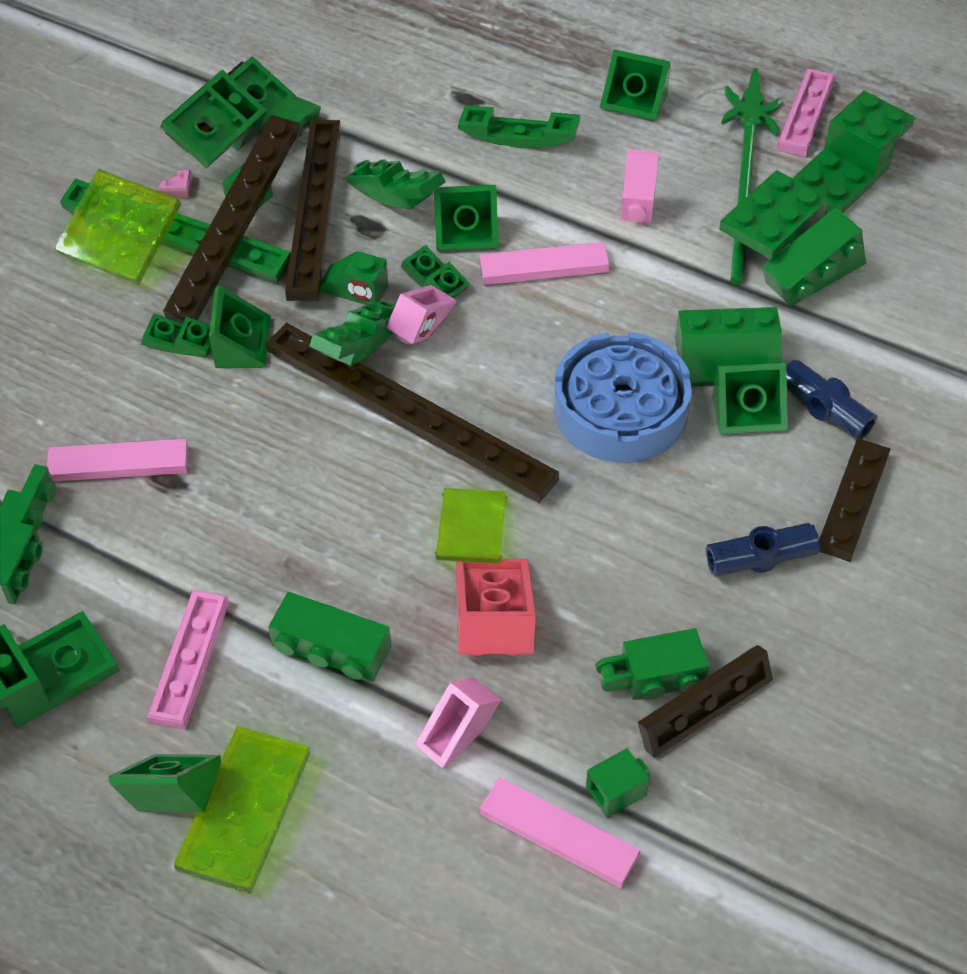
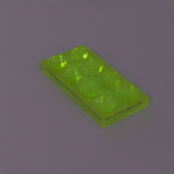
(243, 810)

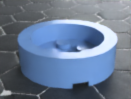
(622, 423)

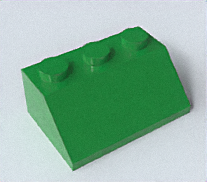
(726, 338)

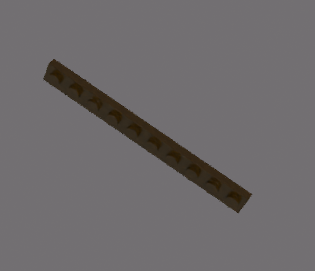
(417, 415)

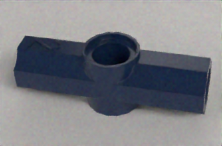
(829, 400)
(746, 551)

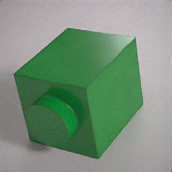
(618, 782)

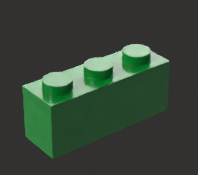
(330, 637)

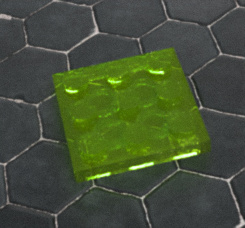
(118, 226)

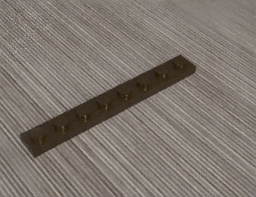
(313, 211)
(232, 220)

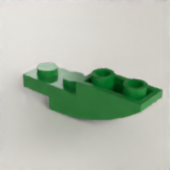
(392, 184)
(358, 336)
(19, 521)

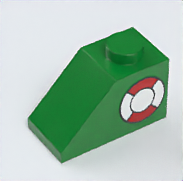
(357, 278)

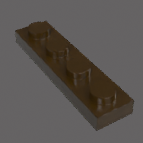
(853, 499)
(705, 701)

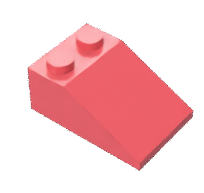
(495, 608)

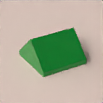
(636, 84)
(466, 217)
(238, 332)
(751, 398)
(168, 782)

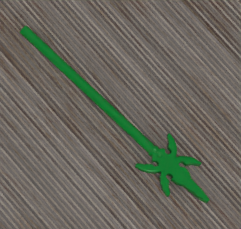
(752, 115)

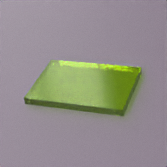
(471, 526)

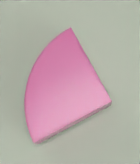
(179, 185)

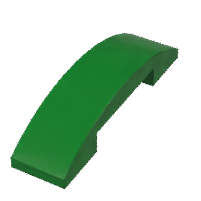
(515, 132)

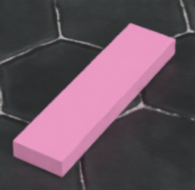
(805, 113)
(543, 263)
(118, 460)
(188, 660)
(560, 832)

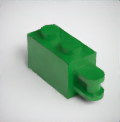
(656, 665)

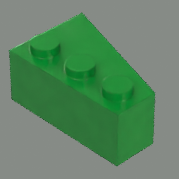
(816, 258)

